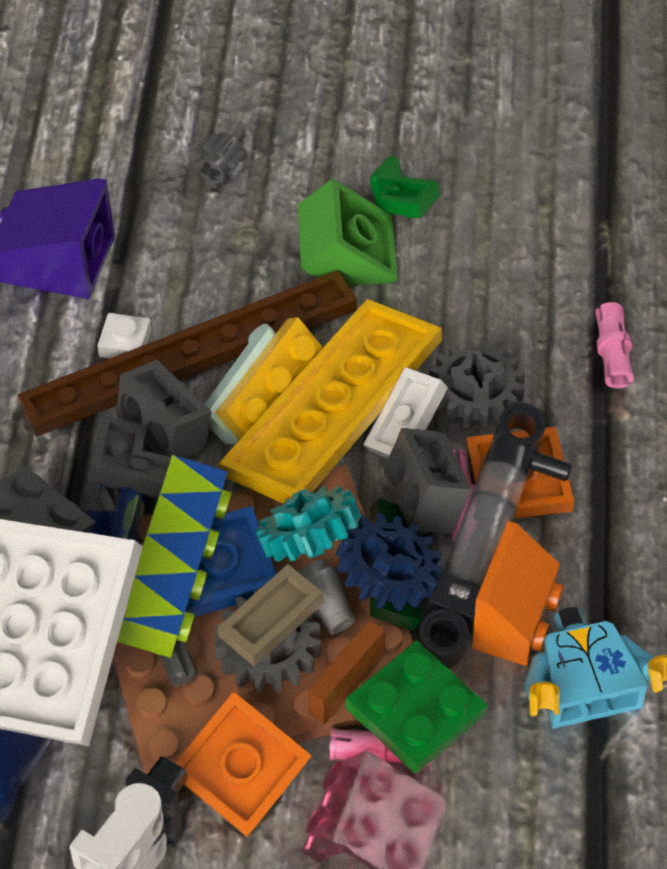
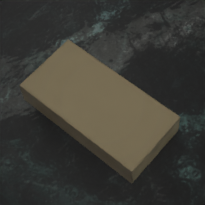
(270, 615)

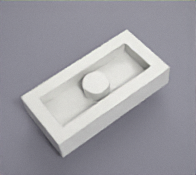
(408, 406)

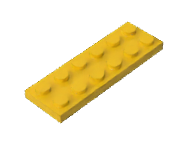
(330, 402)

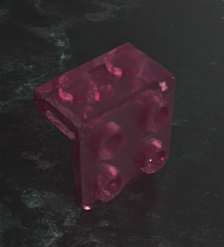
(374, 815)

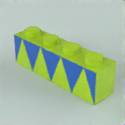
(171, 556)

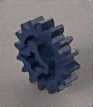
(389, 562)

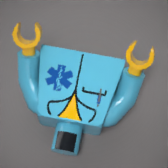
(590, 672)

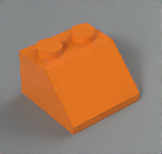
(516, 598)

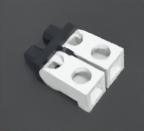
(142, 824)

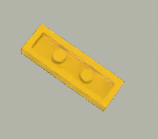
(269, 376)

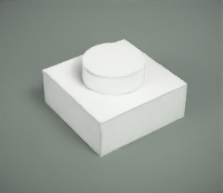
(123, 334)

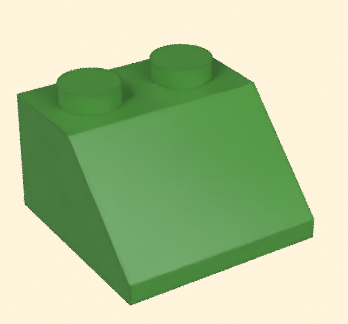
(346, 235)

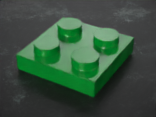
(416, 706)

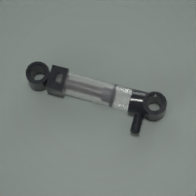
(484, 520)

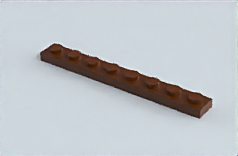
(184, 352)

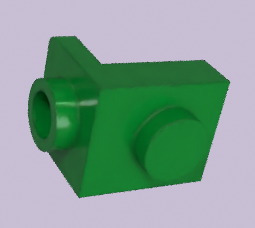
(401, 194)

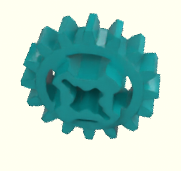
(308, 523)

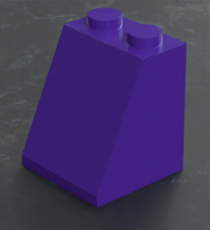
(57, 237)

